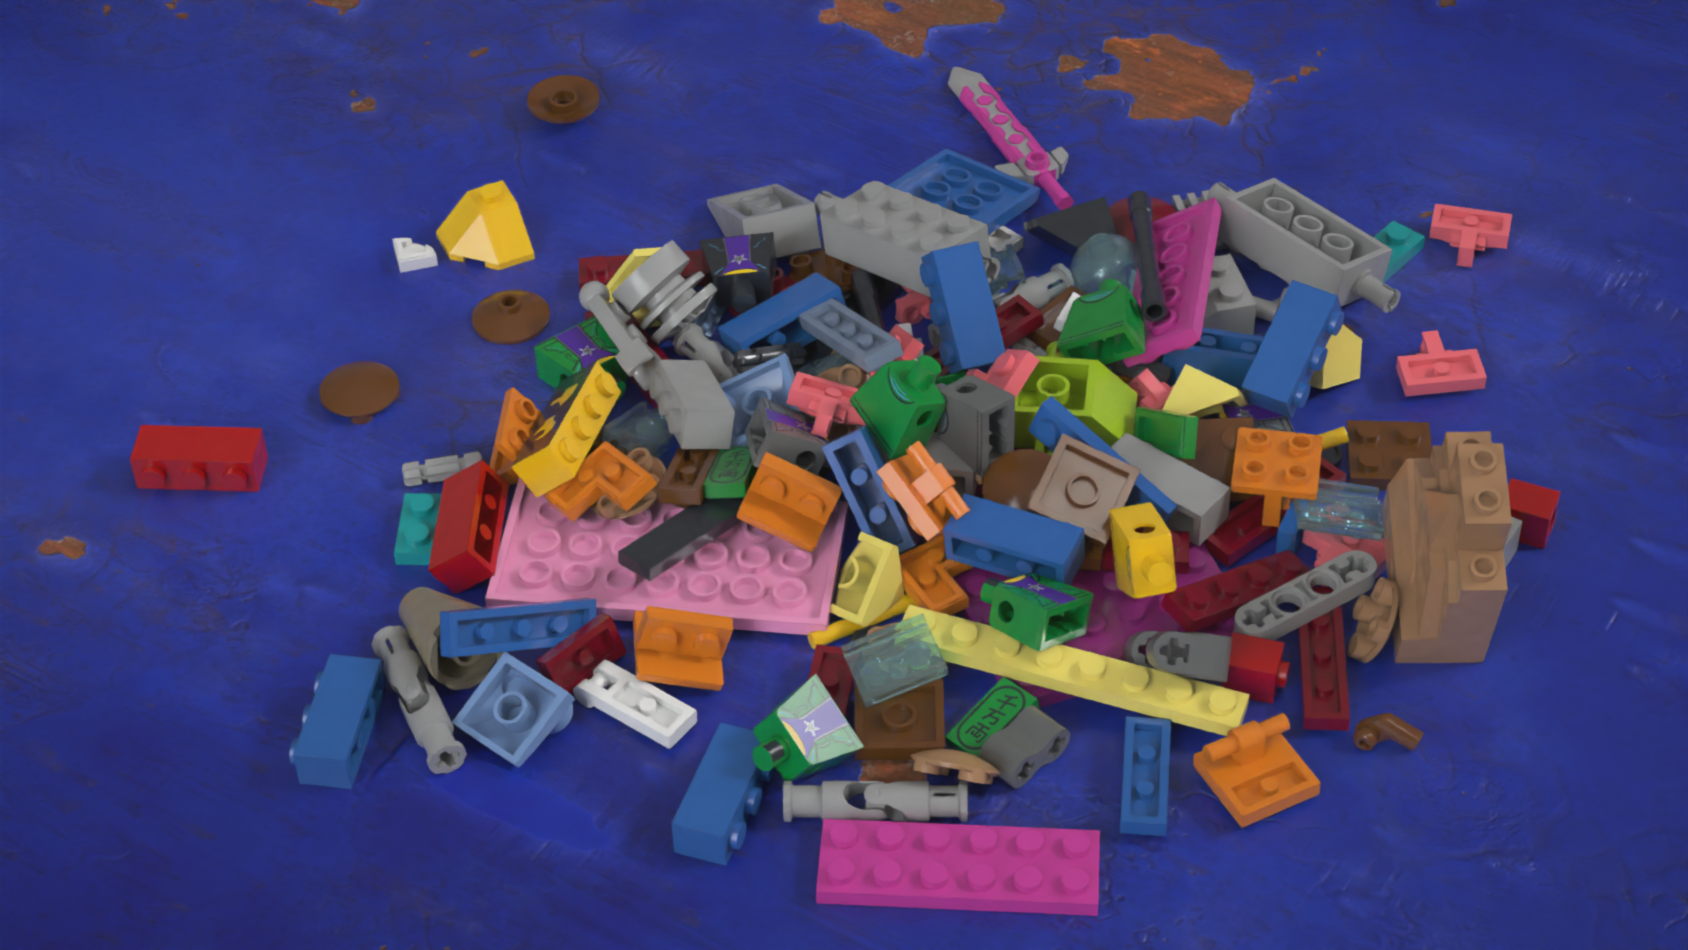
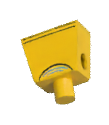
(1142, 559)

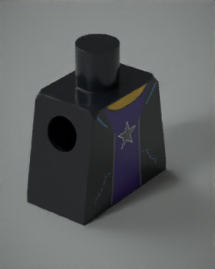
(740, 269)

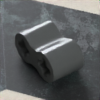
(1025, 746)

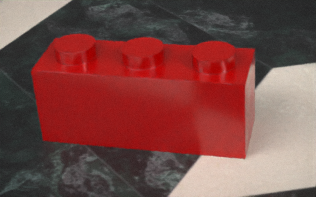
(199, 458)
(468, 527)

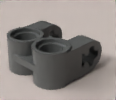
(1183, 654)

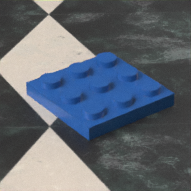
(969, 188)

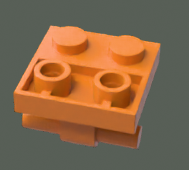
(923, 491)
(1256, 770)

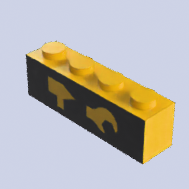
(566, 429)

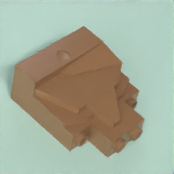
(1446, 548)

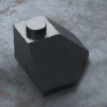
(1073, 225)

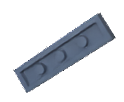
(851, 335)

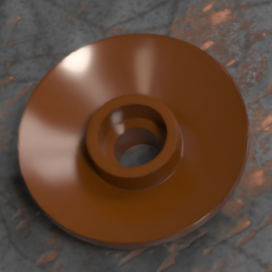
(563, 99)
(511, 316)

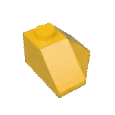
(486, 228)

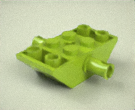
(1084, 389)

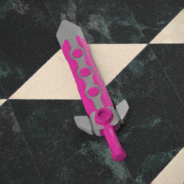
(1026, 156)

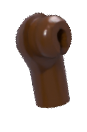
(1385, 727)

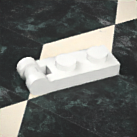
(636, 704)

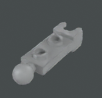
(634, 354)

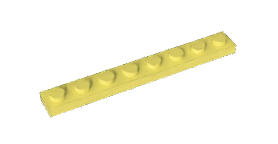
(1087, 674)

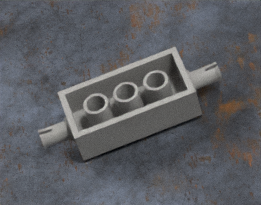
(892, 230)
(1304, 242)

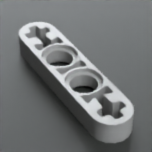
(1300, 593)

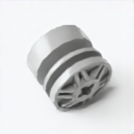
(665, 292)

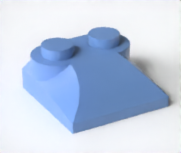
(768, 380)
(515, 710)

